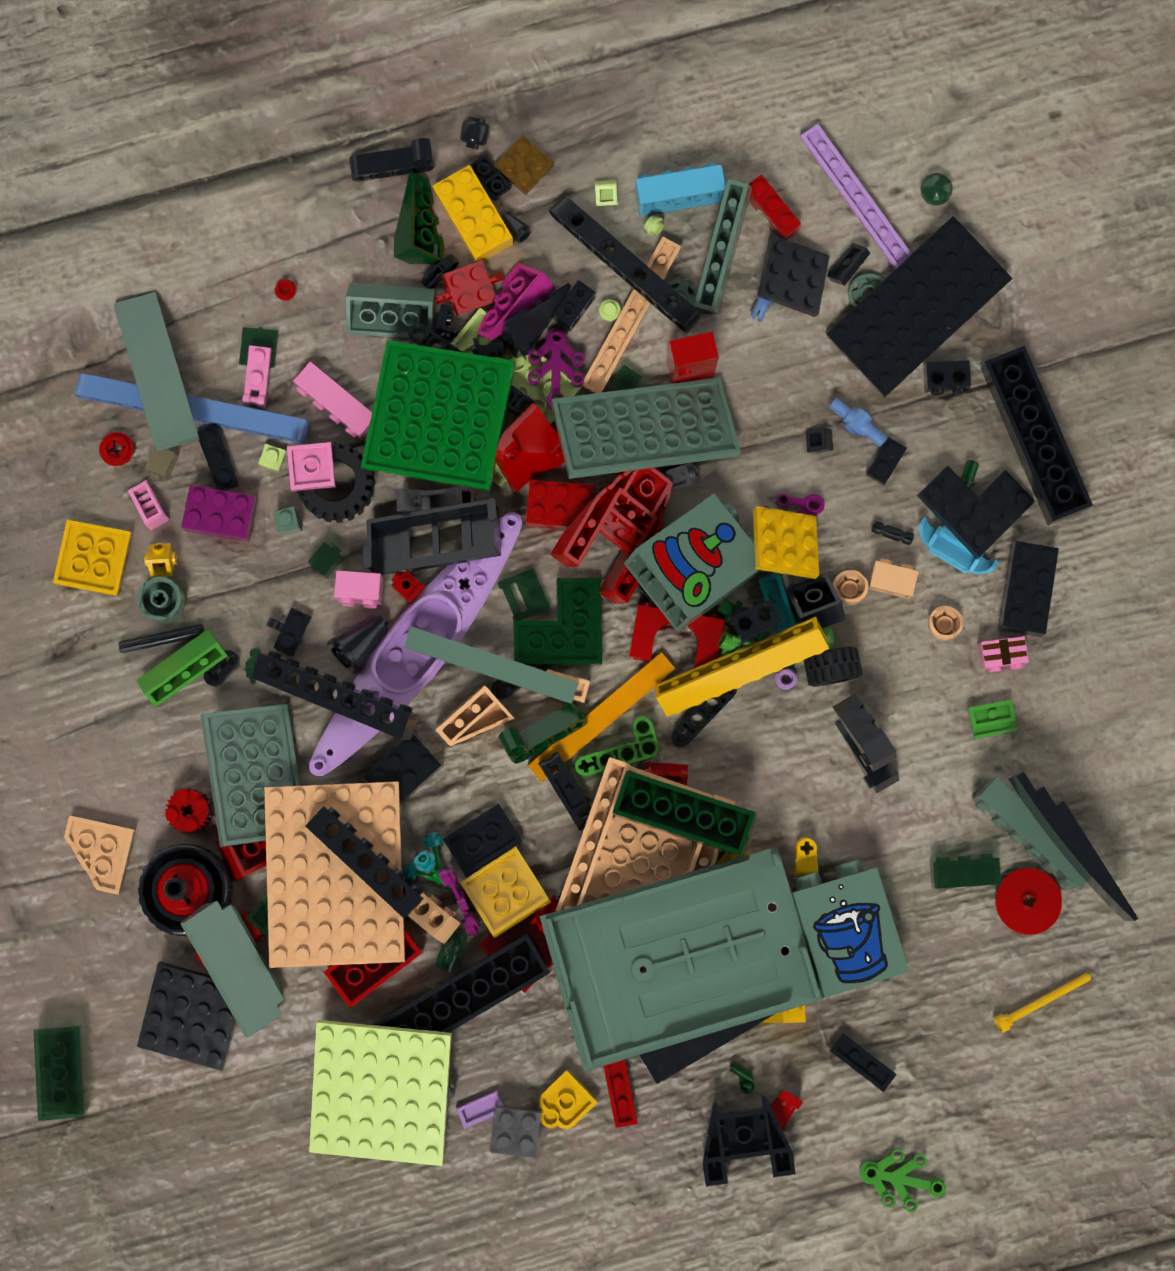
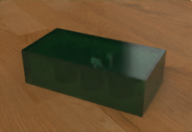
(59, 1072)

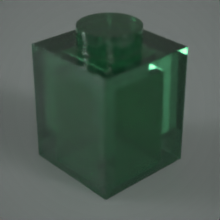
(326, 559)

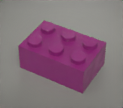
(219, 513)

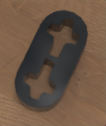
(226, 671)

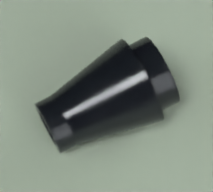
(516, 227)

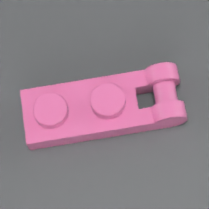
(257, 376)

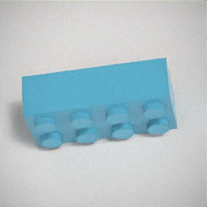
(679, 189)

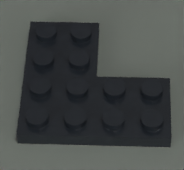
(974, 519)

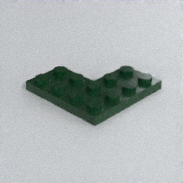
(572, 638)

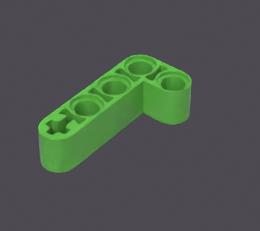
(636, 747)

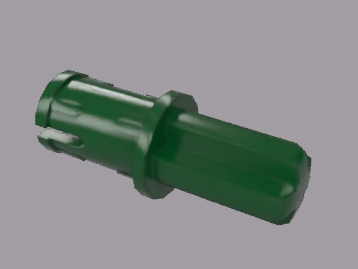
(969, 472)

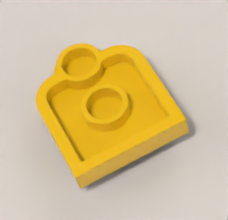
(565, 1102)

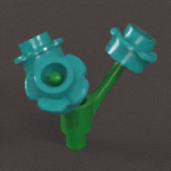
(426, 861)

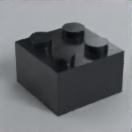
(816, 599)

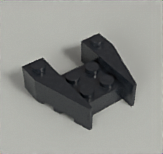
(867, 743)
(744, 1136)

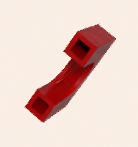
(650, 620)

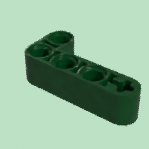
(542, 733)

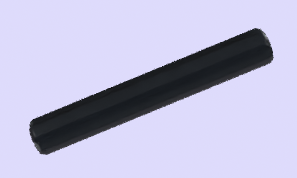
(160, 638)

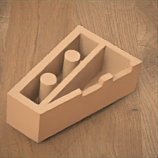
(474, 716)

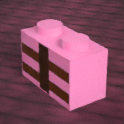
(1003, 653)

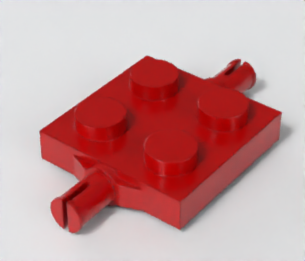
(468, 287)

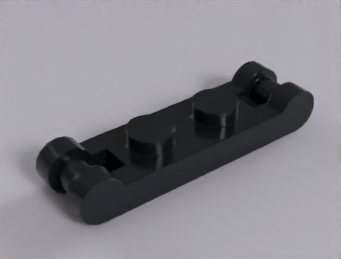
(566, 789)

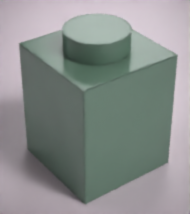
(287, 521)

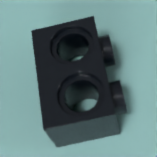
(574, 306)
(945, 371)
(758, 625)

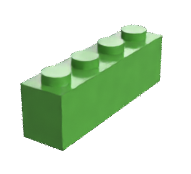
(181, 668)

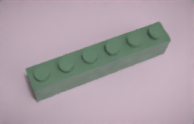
(723, 246)

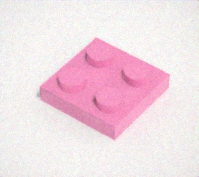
(311, 466)

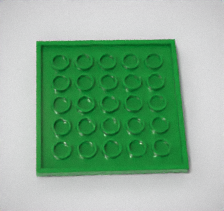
(438, 415)

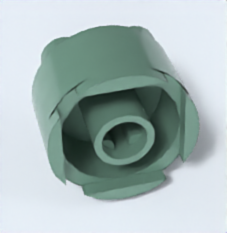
(156, 589)

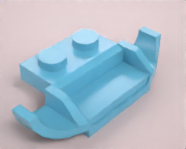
(952, 551)

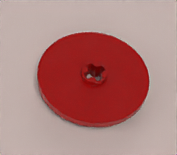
(1043, 910)

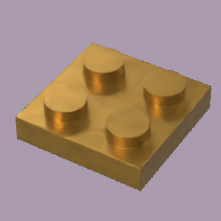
(524, 165)

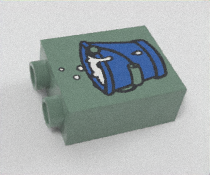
(848, 928)

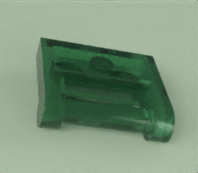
(530, 591)

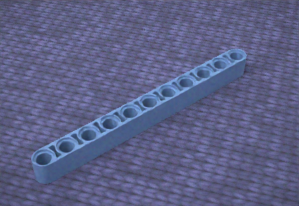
(202, 410)

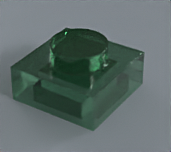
(626, 379)

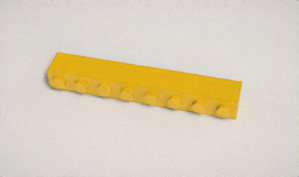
(741, 667)

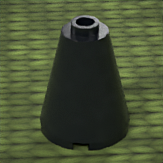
(358, 642)

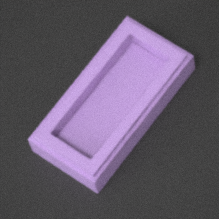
(479, 1109)

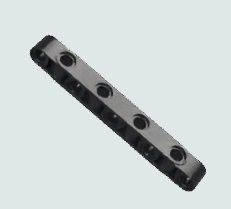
(625, 264)

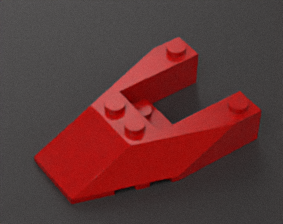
(625, 514)

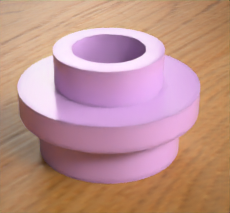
(792, 675)

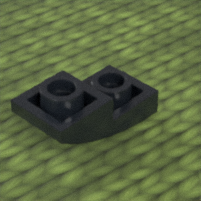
(490, 178)

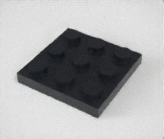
(793, 276)

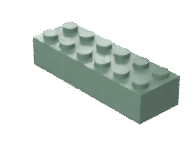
(1014, 816)

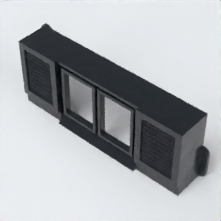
(390, 537)

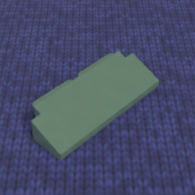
(235, 965)

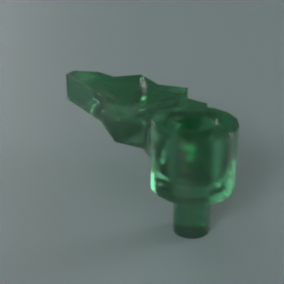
(250, 664)

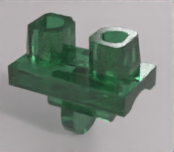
(451, 952)

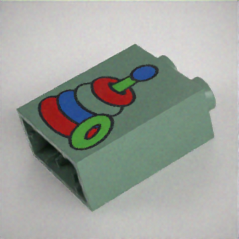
(695, 562)

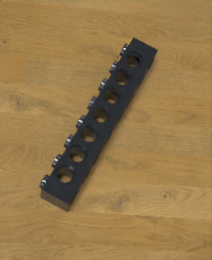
(267, 672)

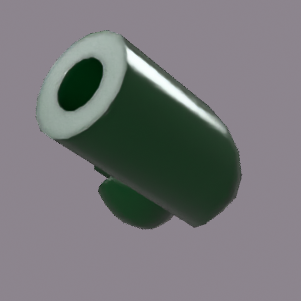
(745, 1077)

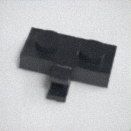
(290, 632)

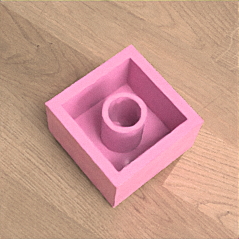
(359, 588)

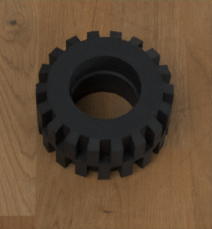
(833, 666)

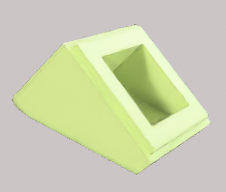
(606, 193)

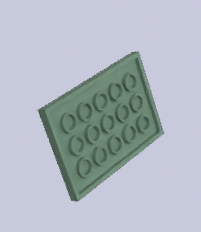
(244, 755)

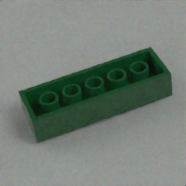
(684, 813)

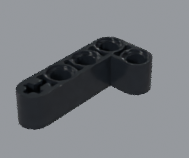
(393, 162)

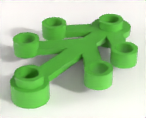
(899, 1179)

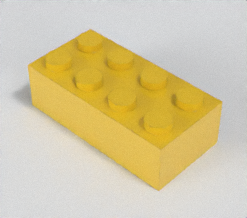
(473, 214)

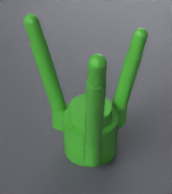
(730, 643)

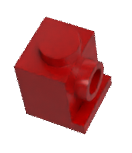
(412, 592)

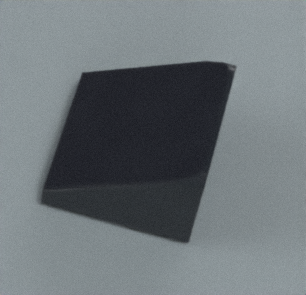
(819, 440)

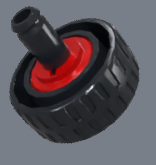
(181, 882)

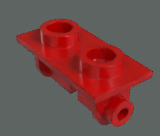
(673, 772)

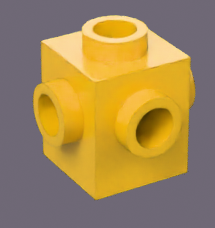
(160, 560)

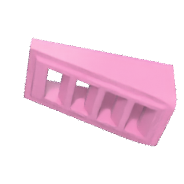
(154, 517)

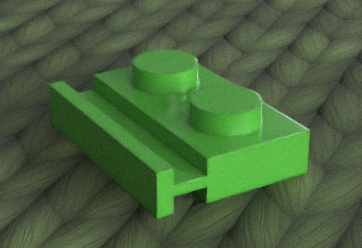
(992, 719)

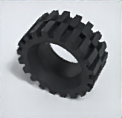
(351, 504)

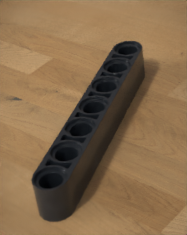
(432, 338)

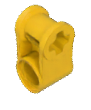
(805, 862)

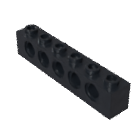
(319, 827)

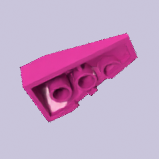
(521, 290)

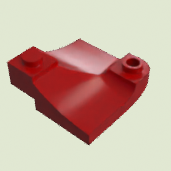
(528, 448)

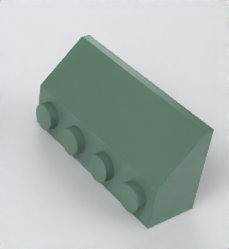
(388, 310)

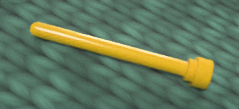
(1005, 1021)

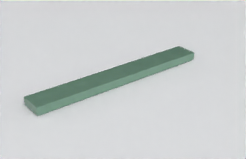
(491, 665)

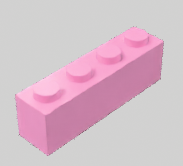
(334, 399)

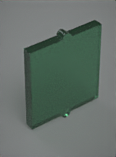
(261, 338)

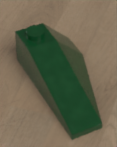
(416, 231)

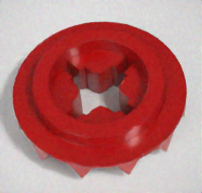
(107, 444)

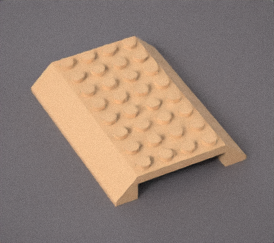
(624, 854)

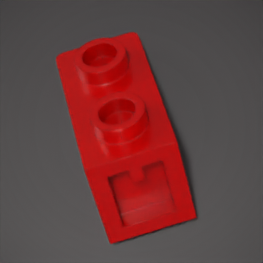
(784, 1106)

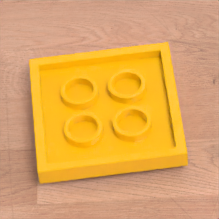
(785, 542)
(92, 558)
(505, 892)

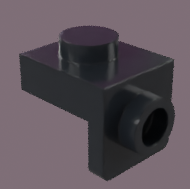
(494, 350)

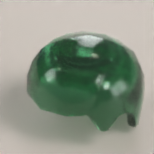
(936, 189)

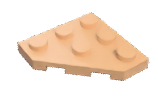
(101, 851)

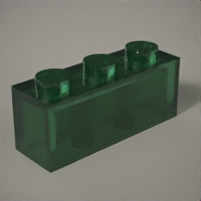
(965, 871)

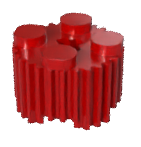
(176, 812)

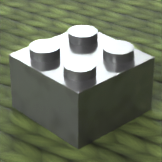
(515, 1131)

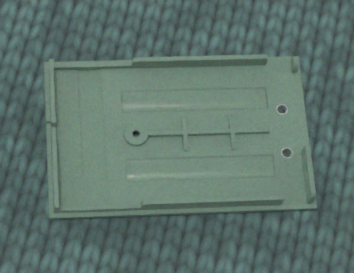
(705, 954)

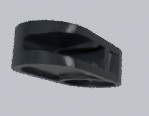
(434, 276)

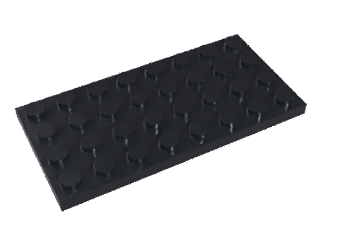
(919, 306)

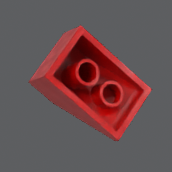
(244, 858)

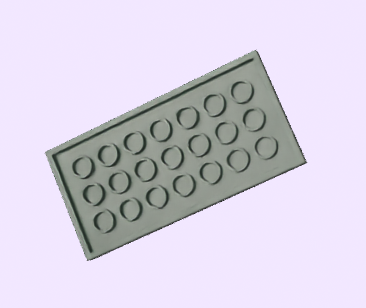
(645, 427)

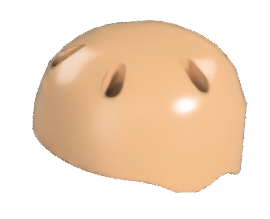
(849, 589)
(944, 625)

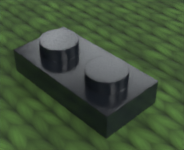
(848, 264)
(886, 461)

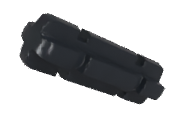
(892, 533)

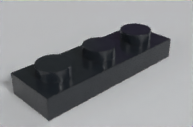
(217, 458)
(862, 1062)

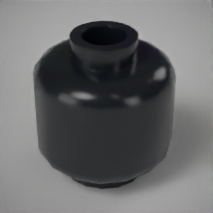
(474, 132)

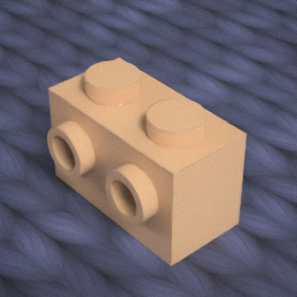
(893, 579)

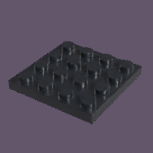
(187, 1018)

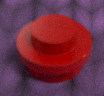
(285, 290)

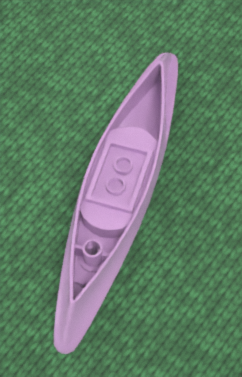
(402, 672)

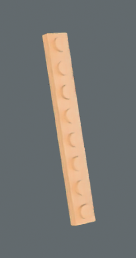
(628, 321)

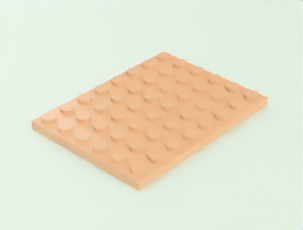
(315, 901)

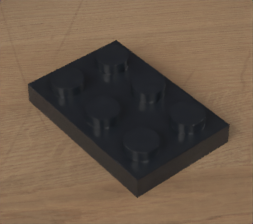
(482, 840)

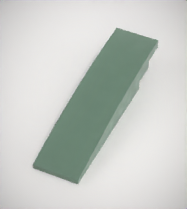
(156, 372)

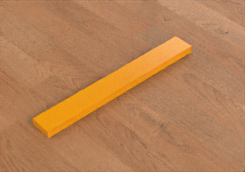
(607, 712)

